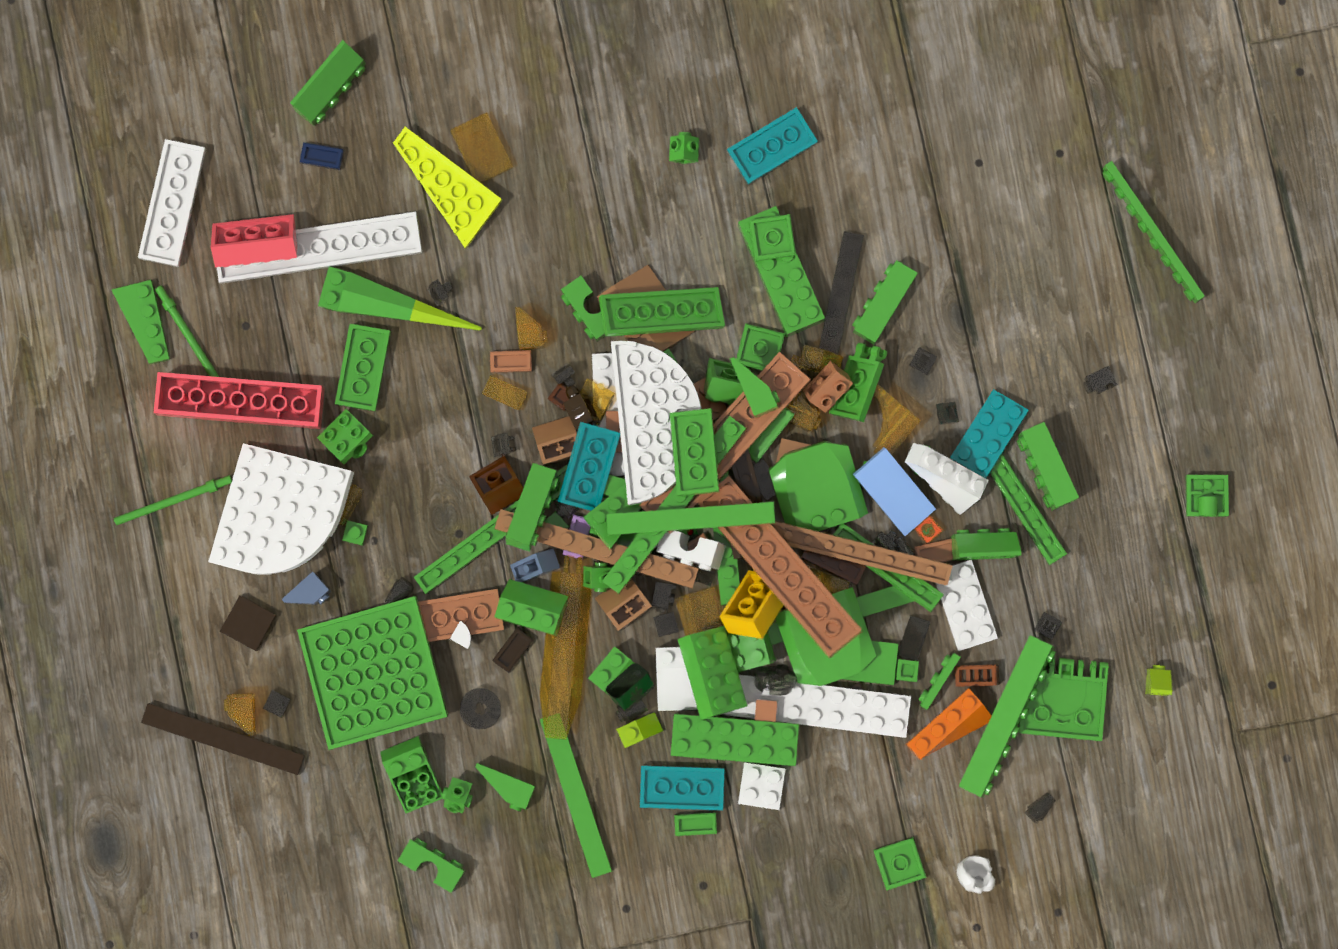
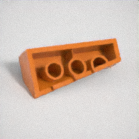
(954, 722)

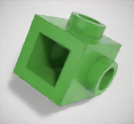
(684, 148)
(594, 575)
(457, 795)

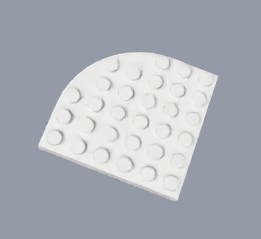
(278, 511)

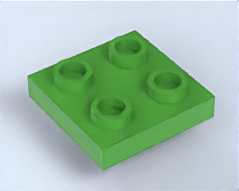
(345, 437)
(1207, 496)

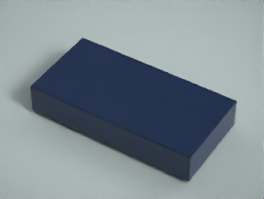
(321, 156)

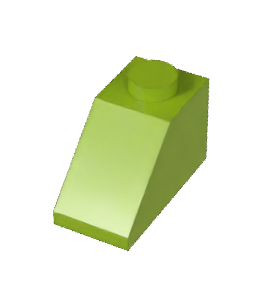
(1158, 681)
(639, 730)

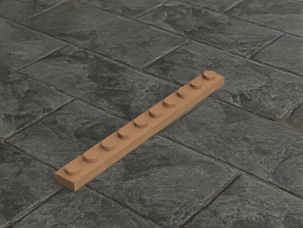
(596, 549)
(864, 553)

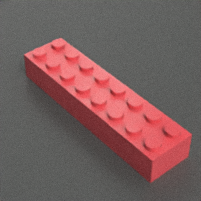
(239, 400)

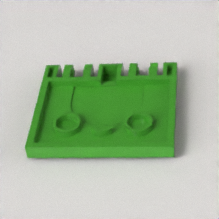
(1068, 703)

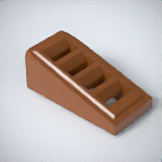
(959, 680)

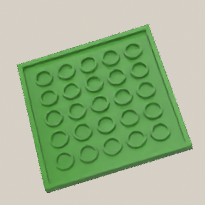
(372, 673)

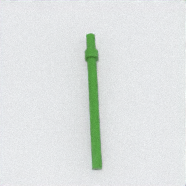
(170, 305)
(210, 486)

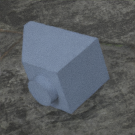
(535, 566)
(308, 591)

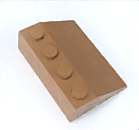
(646, 281)

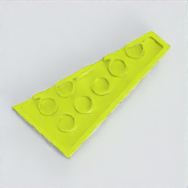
(455, 193)

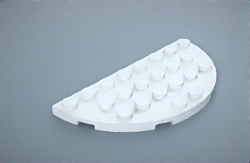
(647, 392)

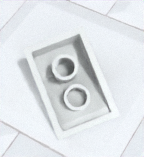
(673, 683)

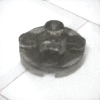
(775, 679)
(469, 705)

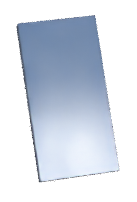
(894, 491)

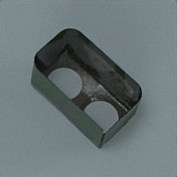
(630, 687)

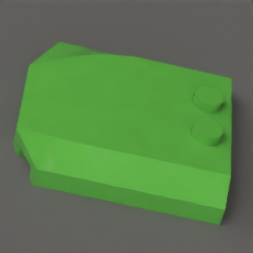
(818, 486)
(808, 659)

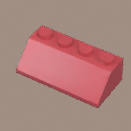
(254, 241)

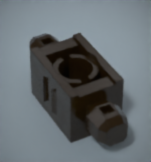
(580, 408)

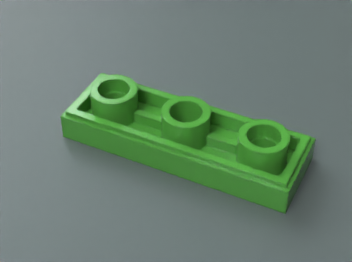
(938, 680)

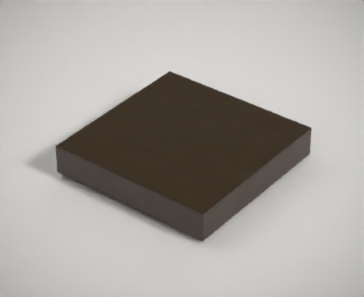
(248, 623)

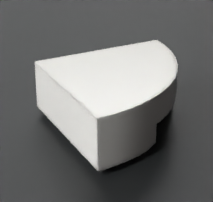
(462, 635)

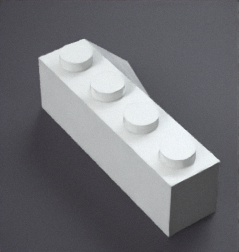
(951, 480)

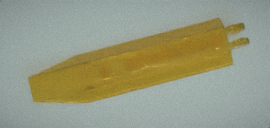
(565, 654)

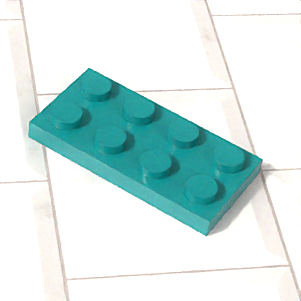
(772, 146)
(989, 434)
(589, 466)
(682, 788)

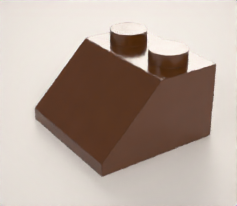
(497, 485)

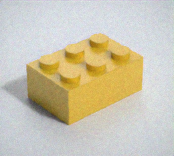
(751, 608)

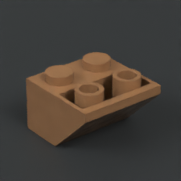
(555, 440)
(623, 607)

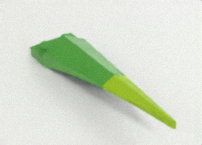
(357, 295)

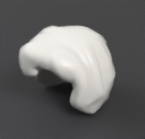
(975, 874)

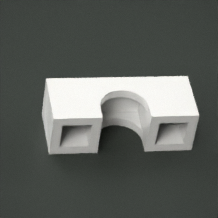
(706, 554)

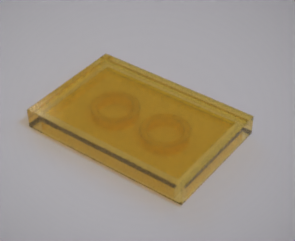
(481, 148)

